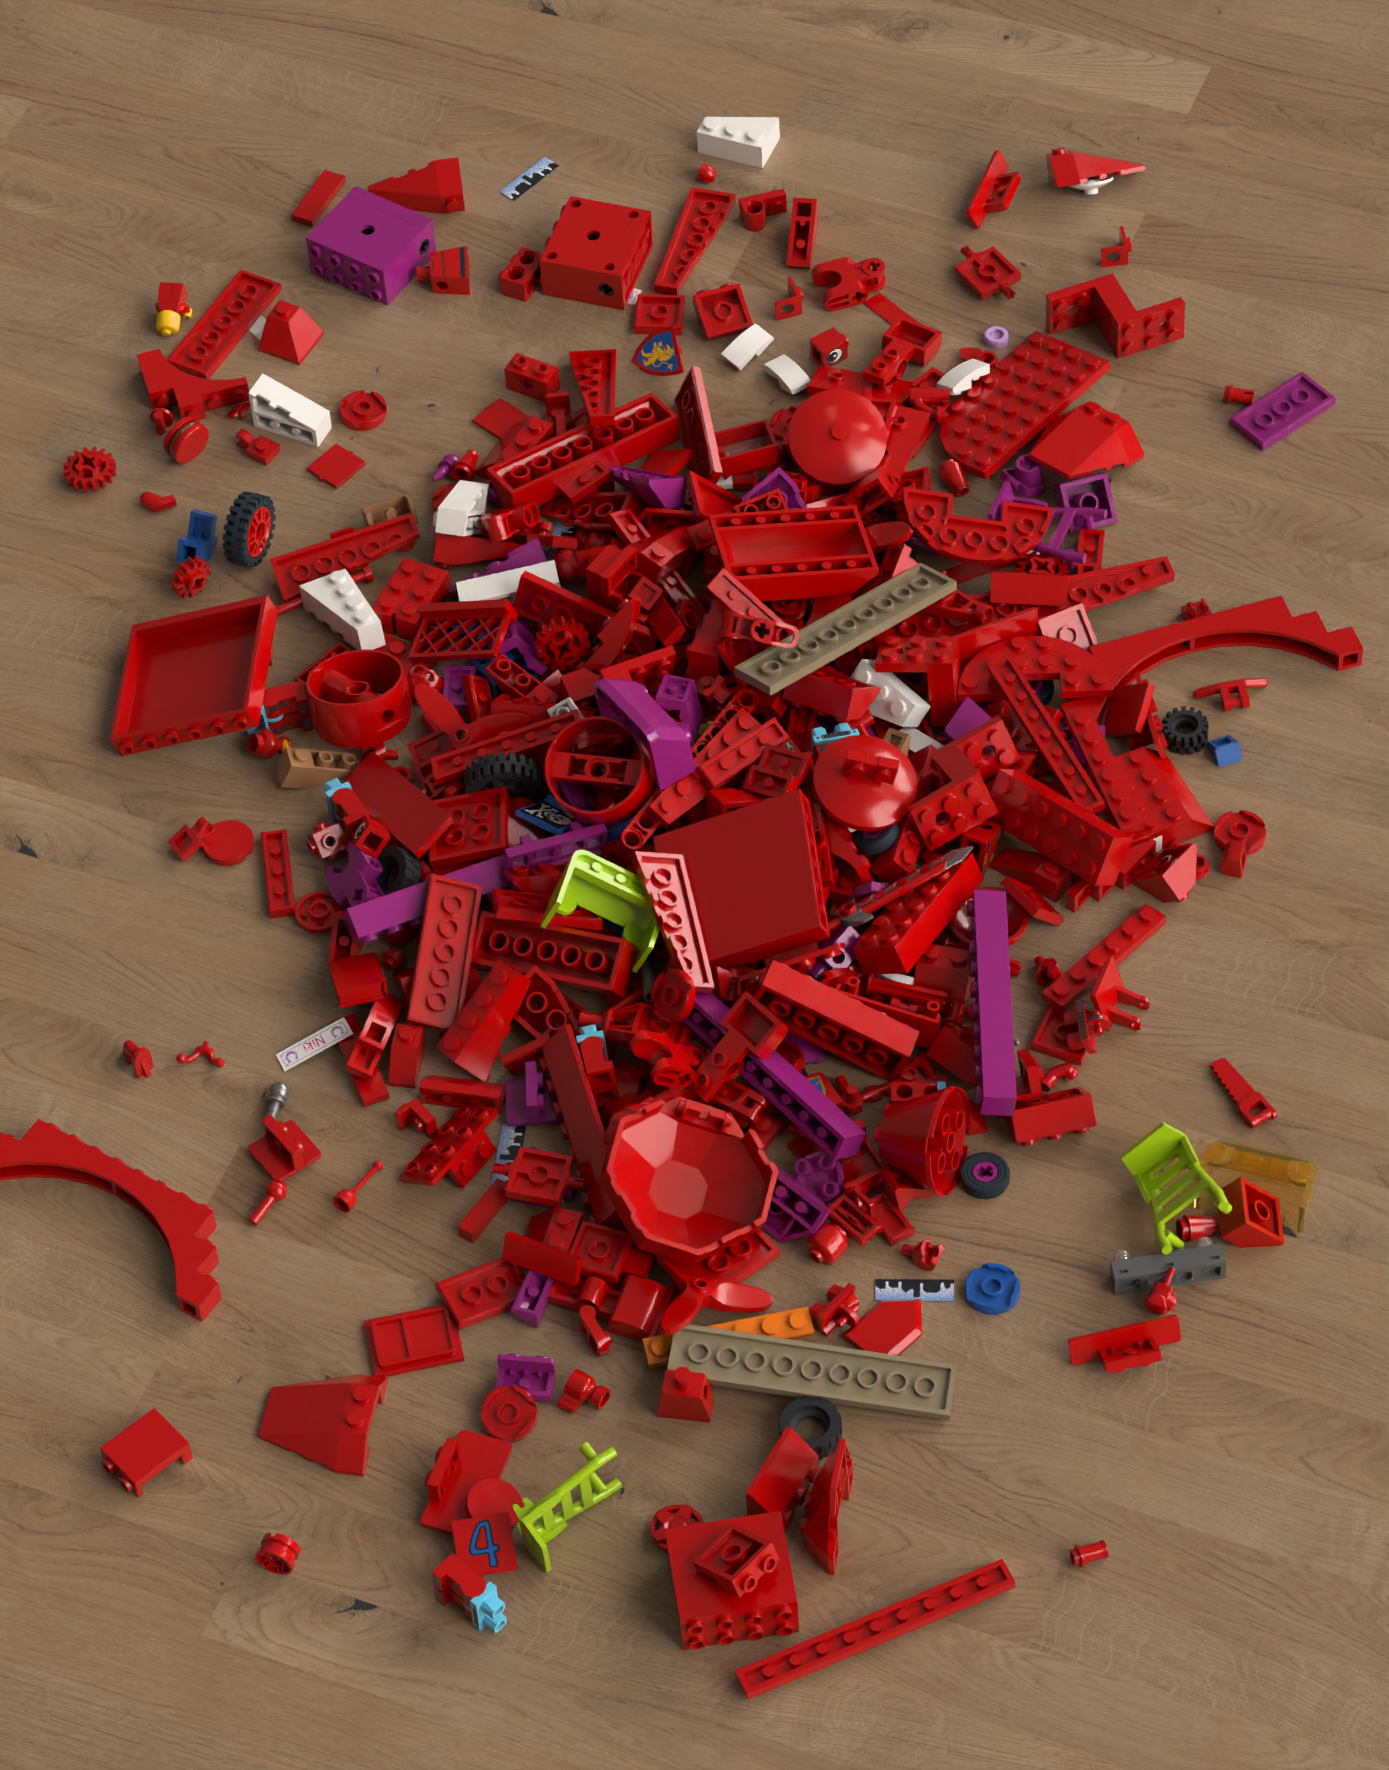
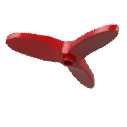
(887, 534)
(449, 720)
(701, 1293)

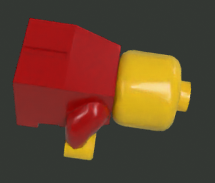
(171, 307)

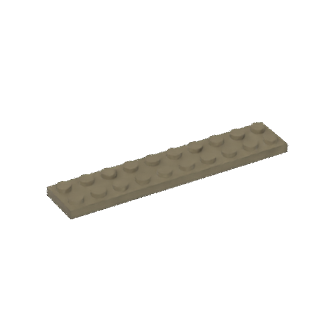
(846, 628)
(816, 1370)

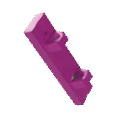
(555, 847)

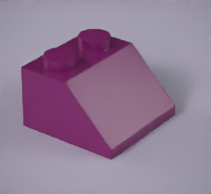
(1087, 492)

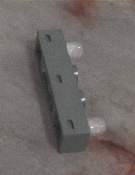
(1191, 1265)

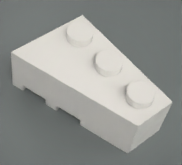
(739, 138)
(287, 412)
(896, 700)

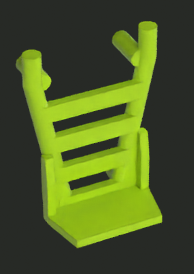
(1150, 1156)
(538, 1534)

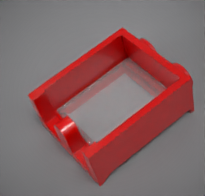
(748, 448)

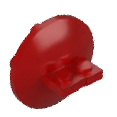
(864, 782)

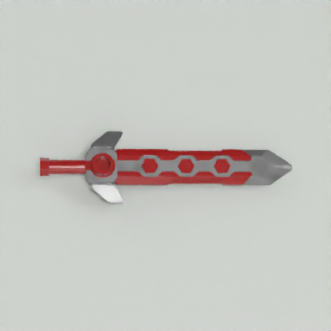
(859, 913)

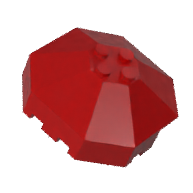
(687, 1179)

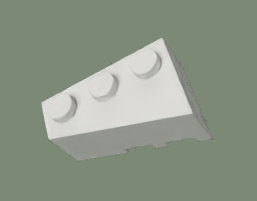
(462, 509)

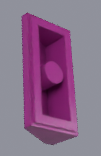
(532, 1298)

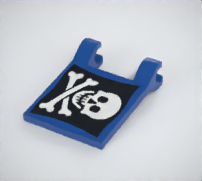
(547, 816)

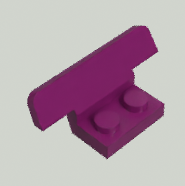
(520, 636)
(682, 695)

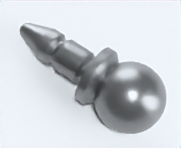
(278, 1094)

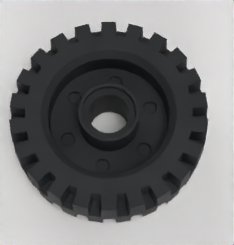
(516, 773)

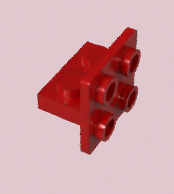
(283, 1149)

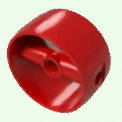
(345, 701)
(581, 768)

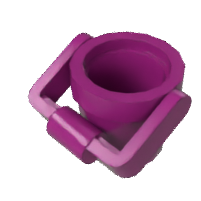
(1025, 477)

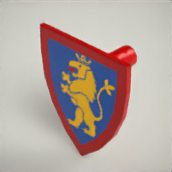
(660, 353)

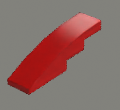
(1134, 862)

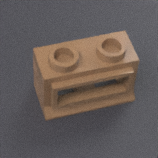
(388, 510)

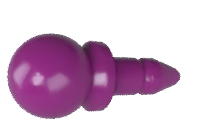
(445, 466)

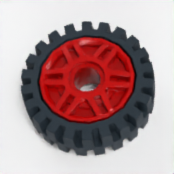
(249, 529)

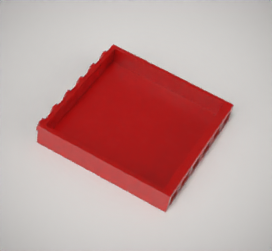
(194, 675)
(753, 880)

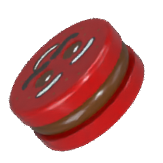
(185, 440)

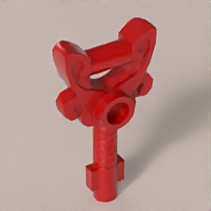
(907, 1074)

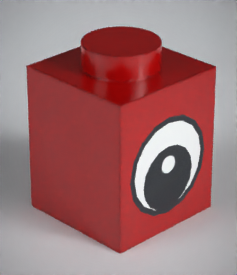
(829, 347)
(370, 836)

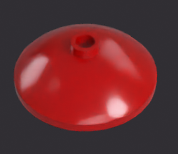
(1016, 916)

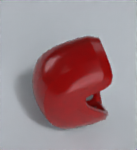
(424, 676)

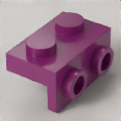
(530, 1373)

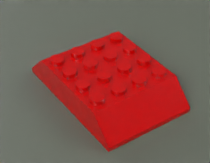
(796, 551)
(1161, 797)

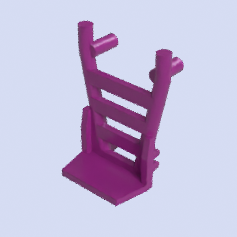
(1066, 514)

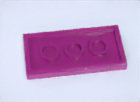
(1282, 411)

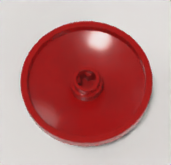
(837, 438)

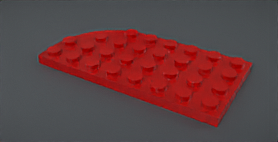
(1017, 401)

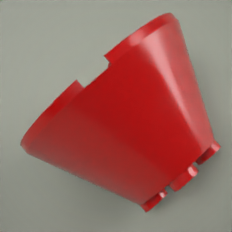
(927, 1138)

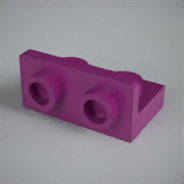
(454, 685)

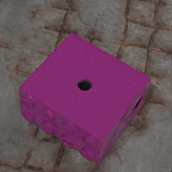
(371, 245)

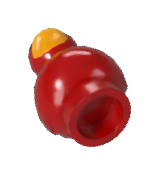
(266, 744)

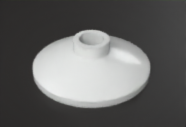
(1092, 185)

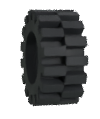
(1186, 719)

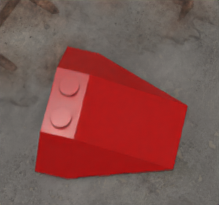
(1086, 441)
(325, 1420)
(823, 1506)

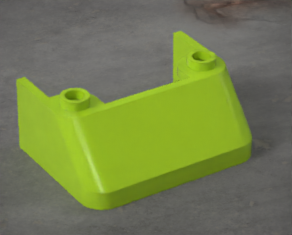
(610, 894)

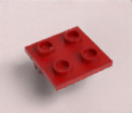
(1110, 991)

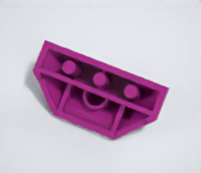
(793, 1210)

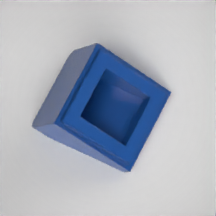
(1225, 750)

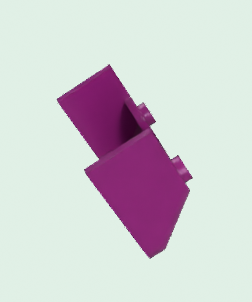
(650, 725)

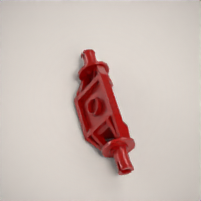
(641, 1018)

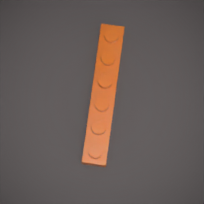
(787, 1324)

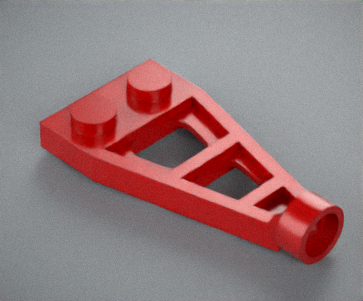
(970, 612)

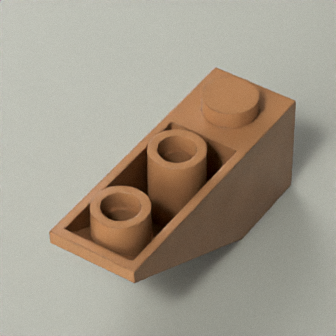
(313, 768)

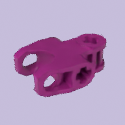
(357, 881)

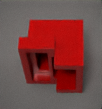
(613, 576)

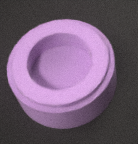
(996, 337)

